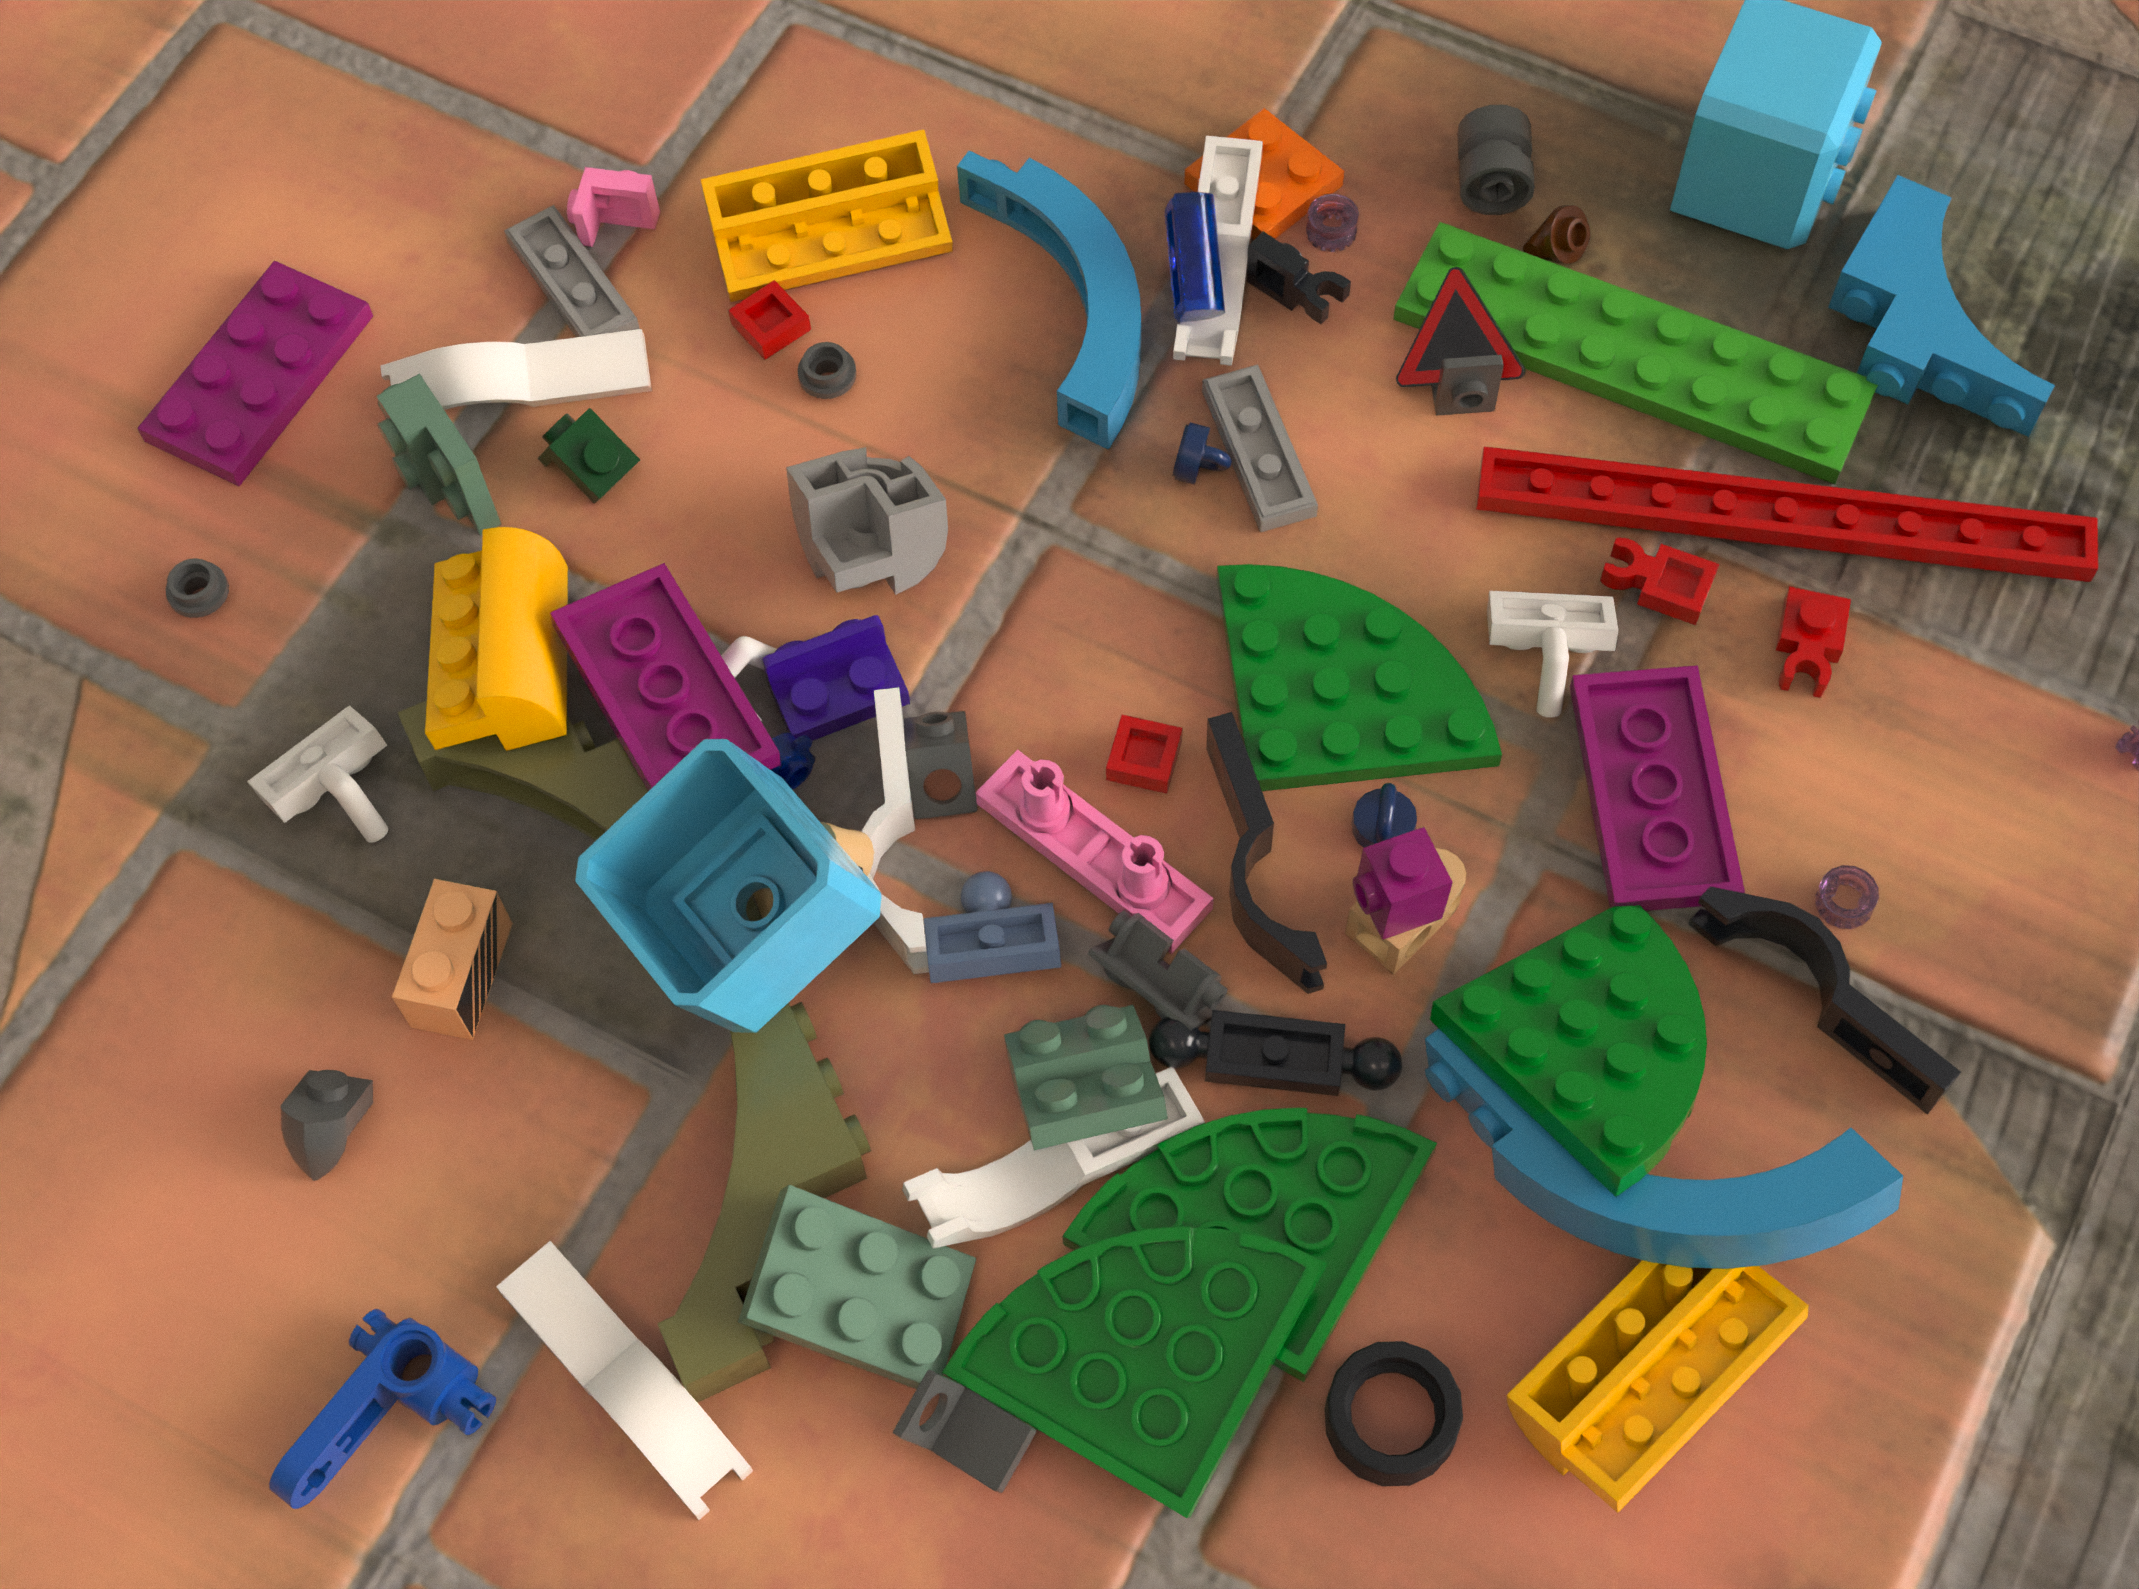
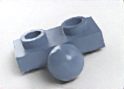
(991, 935)

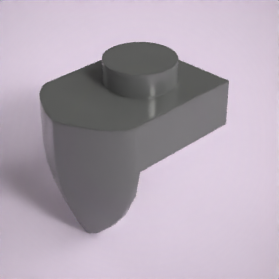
(321, 1117)

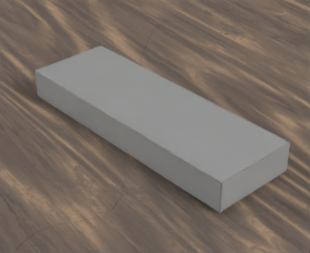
(569, 275)
(1259, 448)

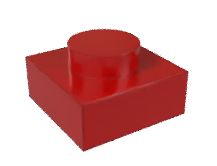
(769, 319)
(1144, 754)

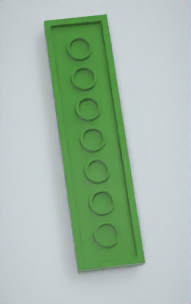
(1653, 355)

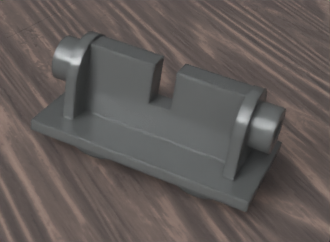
(1134, 959)

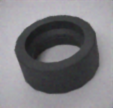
(1430, 1374)

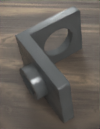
(1468, 385)
(933, 744)
(966, 1430)

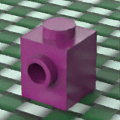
(1402, 883)

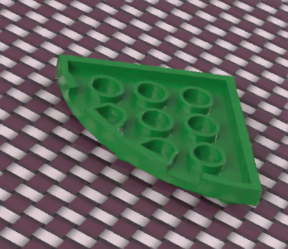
(1343, 684)
(1591, 1040)
(1280, 1175)
(1143, 1349)

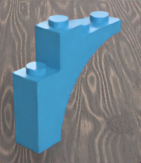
(1922, 332)

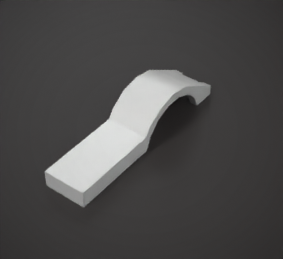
(1232, 175)
(530, 372)
(890, 822)
(1035, 1181)
(622, 1376)

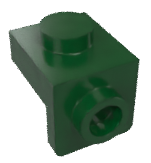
(588, 453)

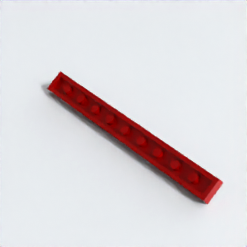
(1789, 514)

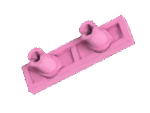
(1092, 848)

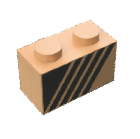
(452, 959)

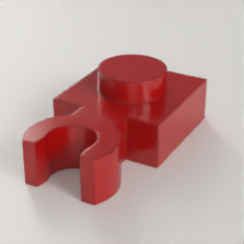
(1669, 583)
(1813, 633)

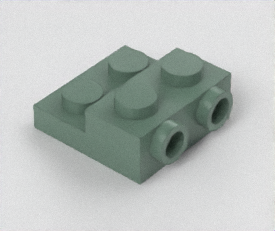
(434, 452)
(1084, 1076)

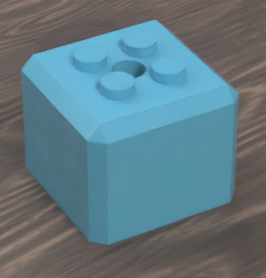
(1777, 122)
(690, 858)

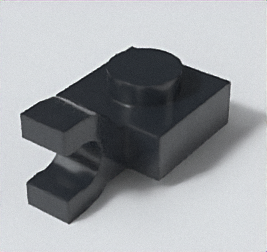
(1284, 276)

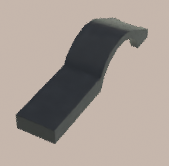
(1290, 951)
(1845, 1013)

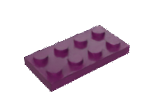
(255, 373)
(658, 674)
(1654, 787)

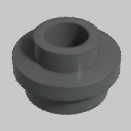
(826, 358)
(189, 577)

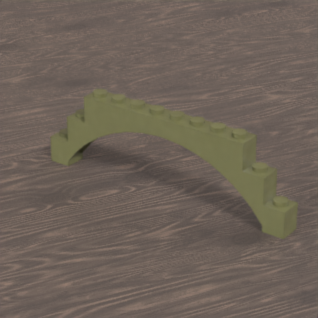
(785, 1099)

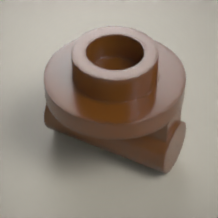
(1561, 236)

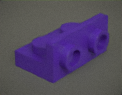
(832, 678)

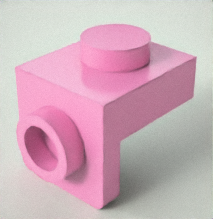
(612, 199)

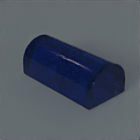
(1194, 257)

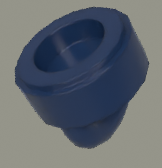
(1196, 454)
(1382, 815)

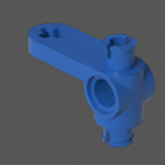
(370, 1392)

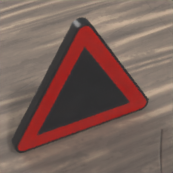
(1456, 328)

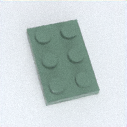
(856, 1288)

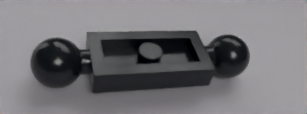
(1276, 1053)

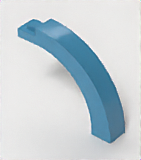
(1085, 244)

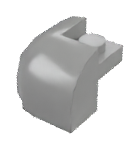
(868, 519)

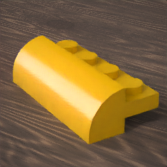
(827, 214)
(494, 643)
(1650, 1370)

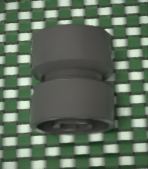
(1495, 160)

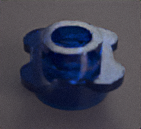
(794, 758)

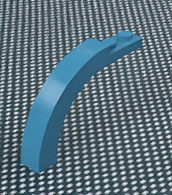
(1668, 1219)

